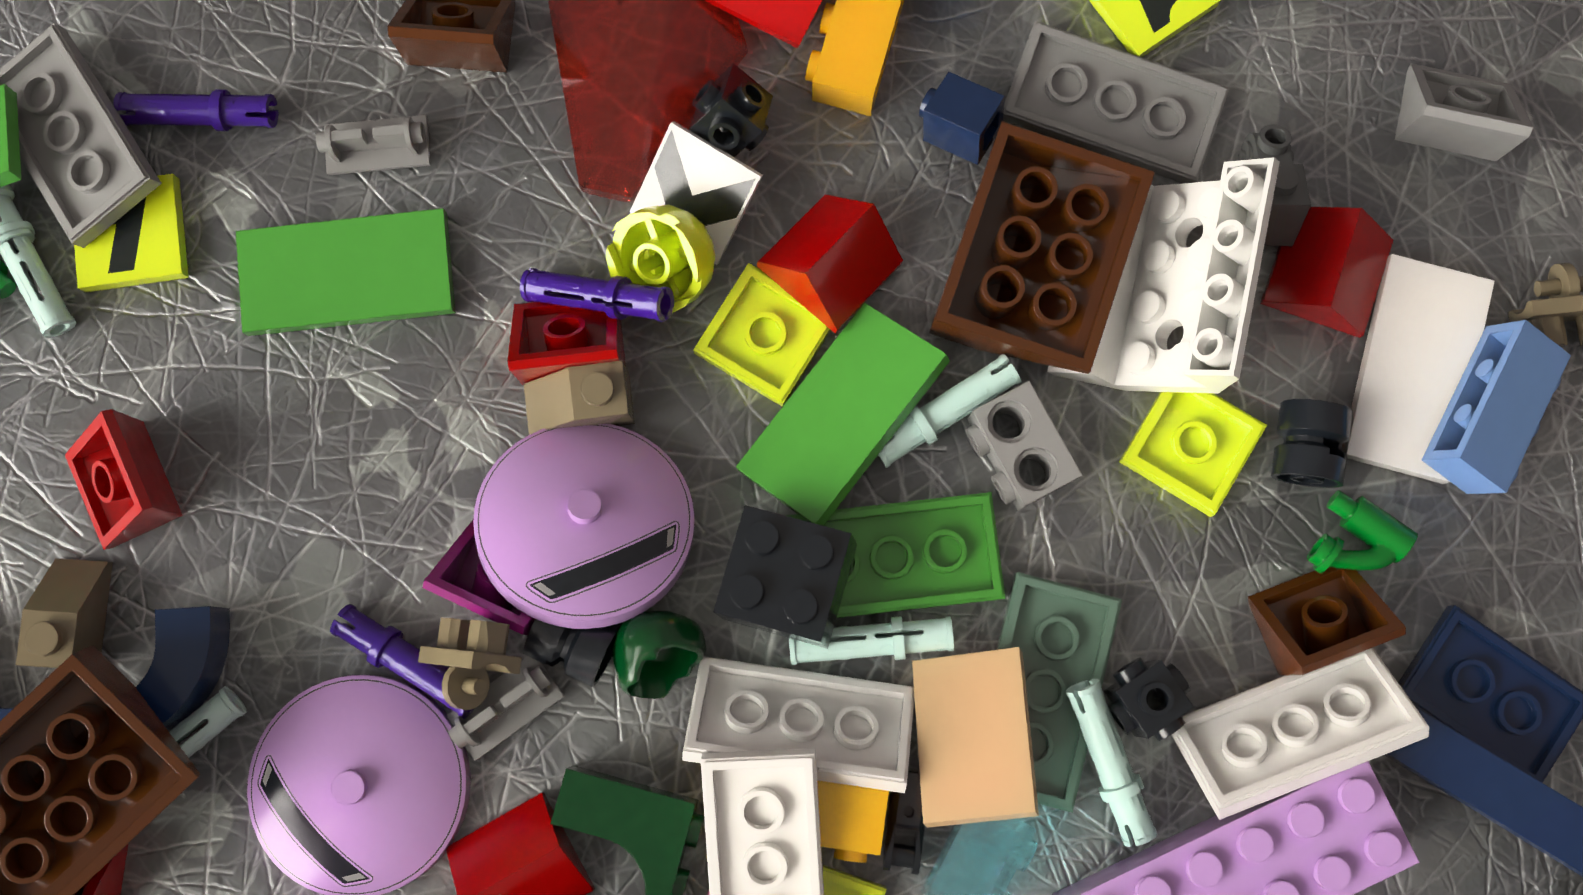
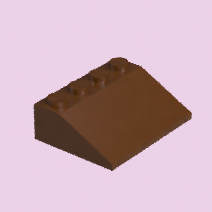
(1042, 251)
(80, 776)

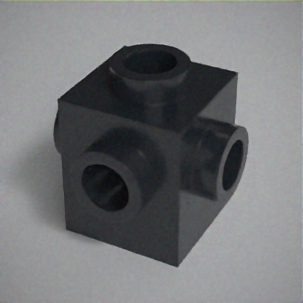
(732, 112)
(1130, 693)

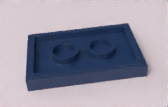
(1493, 693)

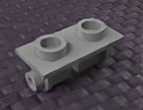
(375, 145)
(509, 706)

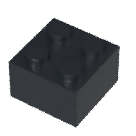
(786, 576)

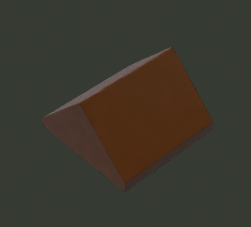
(454, 33)
(1322, 620)

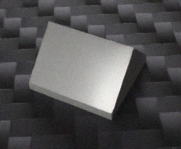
(1461, 113)

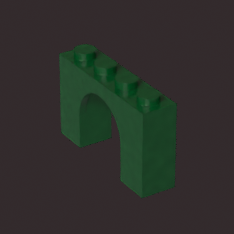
(638, 817)

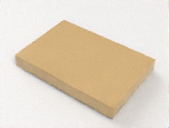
(974, 738)

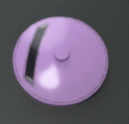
(584, 525)
(358, 786)

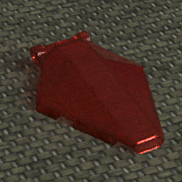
(630, 75)

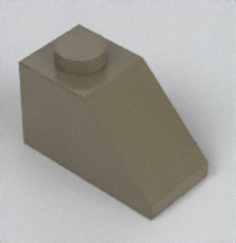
(580, 397)
(65, 613)

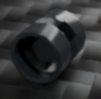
(1312, 443)
(582, 650)

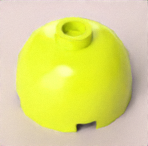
(663, 249)

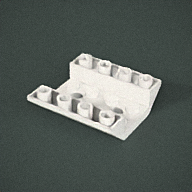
(1194, 287)

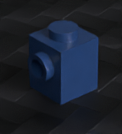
(961, 117)

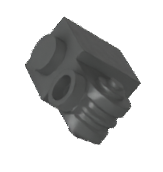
(1291, 192)

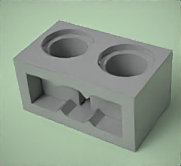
(1036, 441)

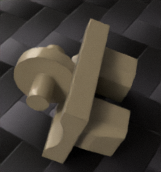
(1563, 305)
(469, 650)

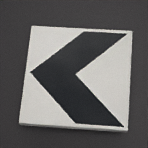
(700, 181)

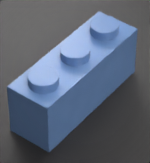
(1496, 408)

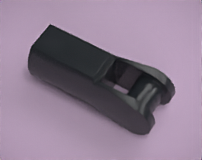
(905, 813)

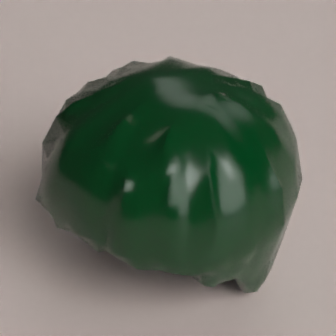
(656, 652)

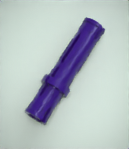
(216, 110)
(614, 296)
(388, 649)

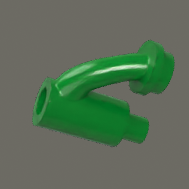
(1385, 535)

